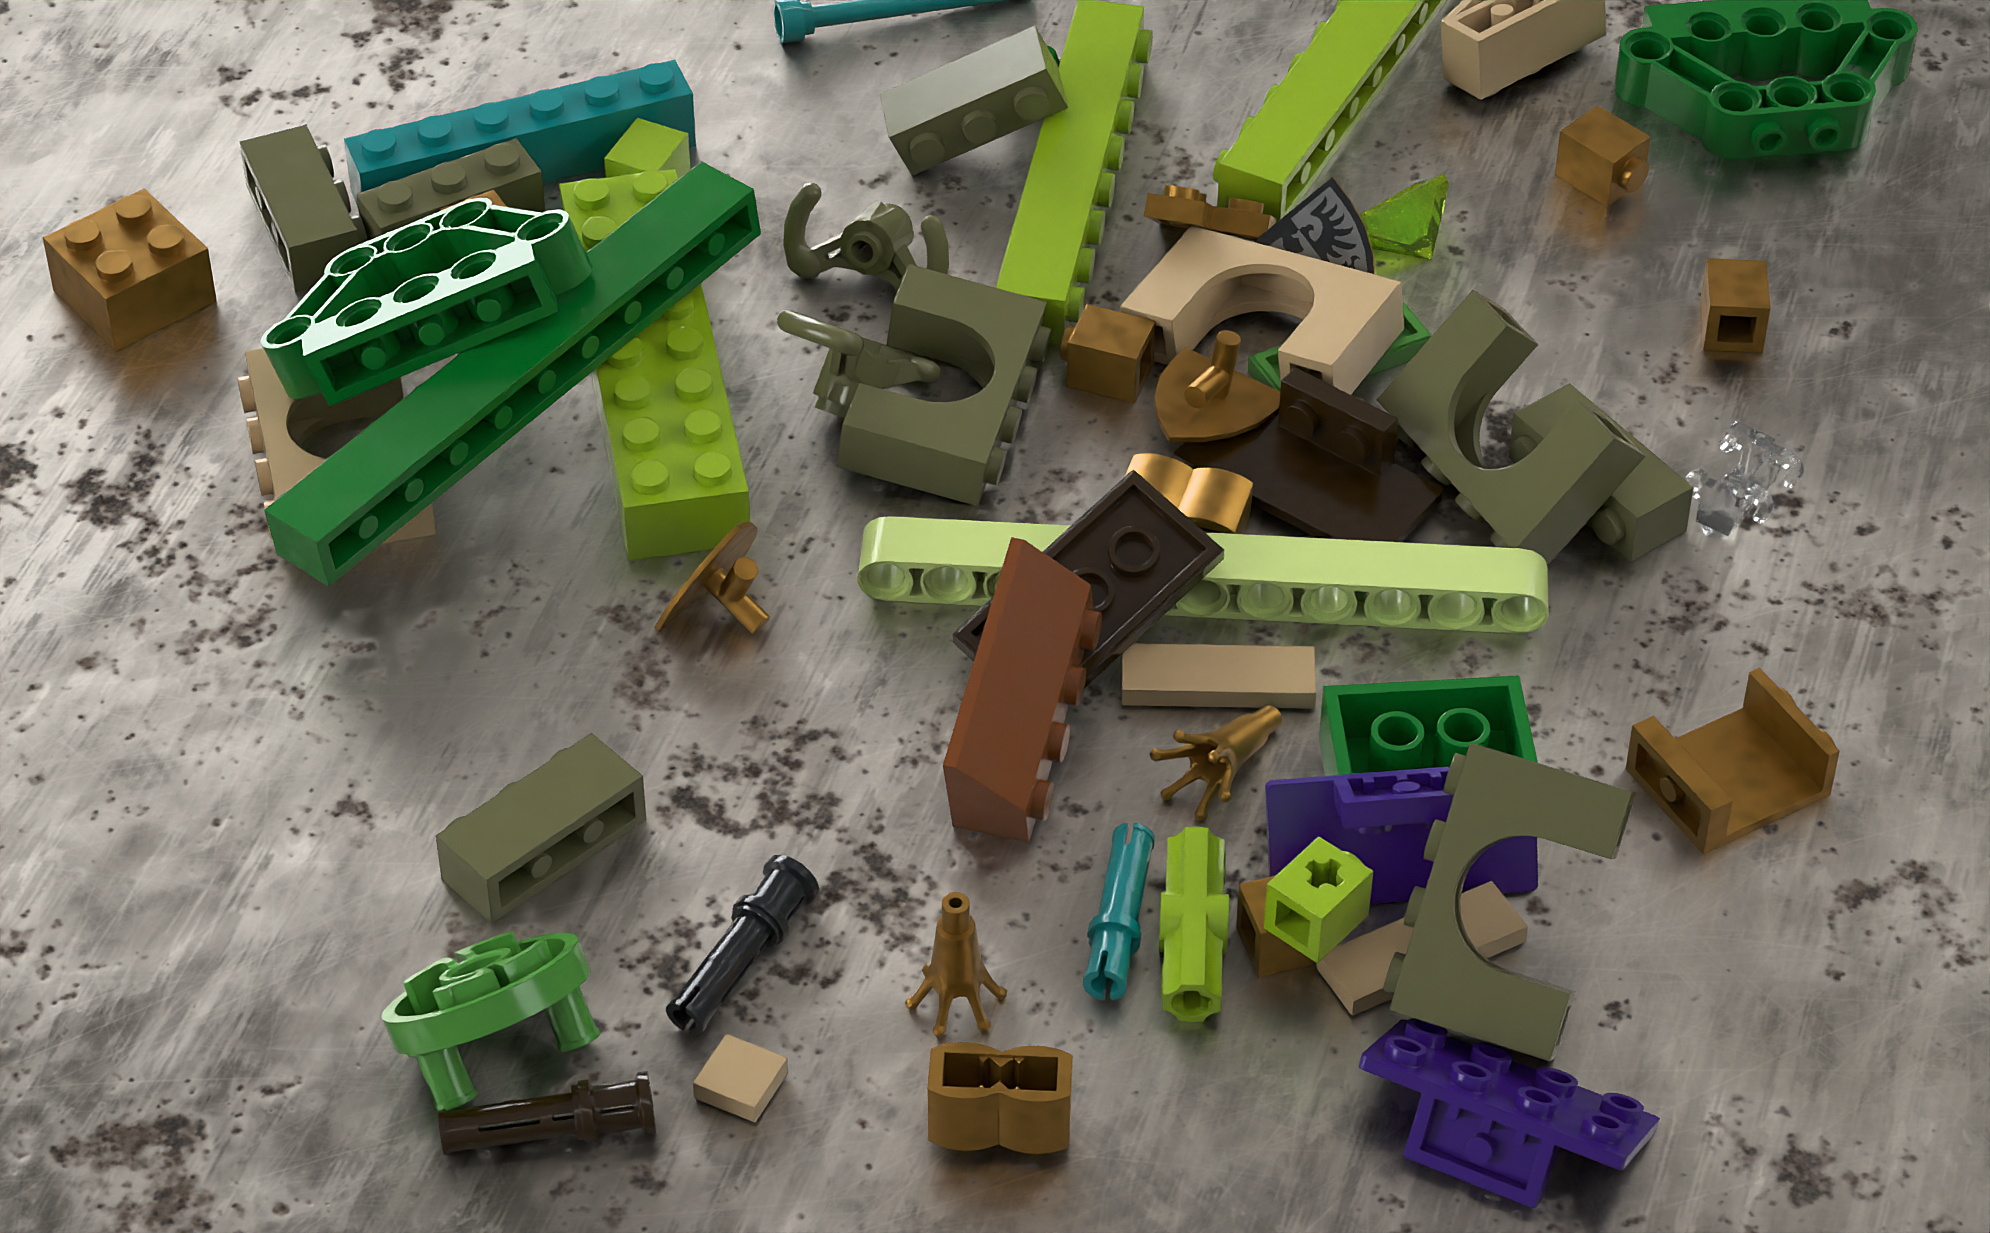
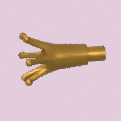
(1219, 754)
(956, 965)

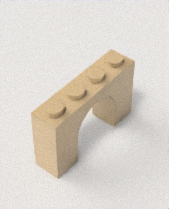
(1214, 276)
(287, 422)

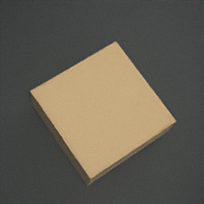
(740, 1078)

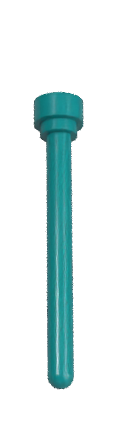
(797, 18)

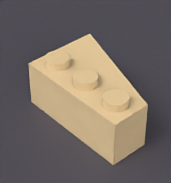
(1506, 40)

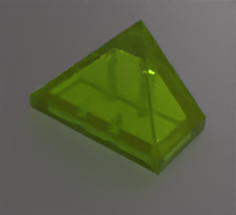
(1409, 219)

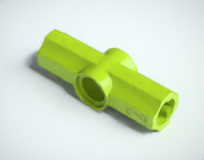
(1193, 924)

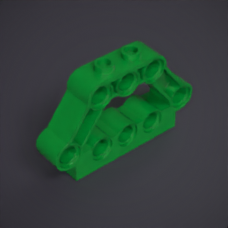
(1690, 49)
(424, 297)

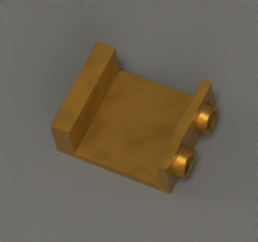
(1736, 768)

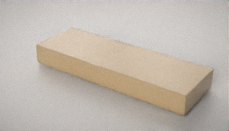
(1219, 675)
(1360, 966)

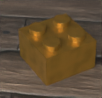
(130, 269)

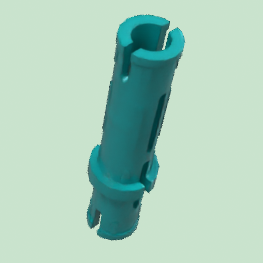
(1116, 930)

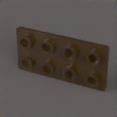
(1324, 465)

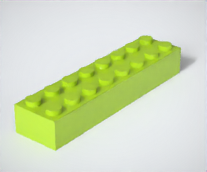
(662, 402)

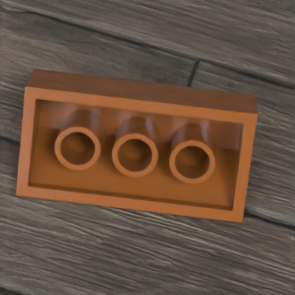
(1020, 695)

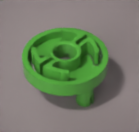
(484, 993)

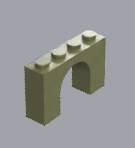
(1441, 410)
(954, 444)
(1443, 973)

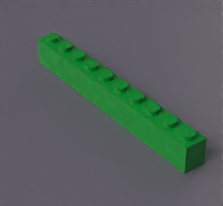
(507, 382)

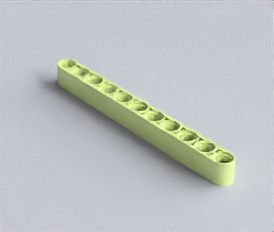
(1255, 581)

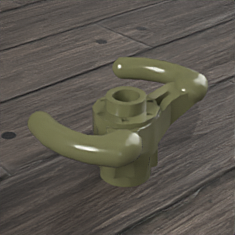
(870, 244)
(854, 361)

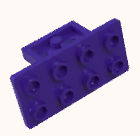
(1387, 826)
(1500, 1118)

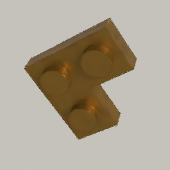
(1188, 208)

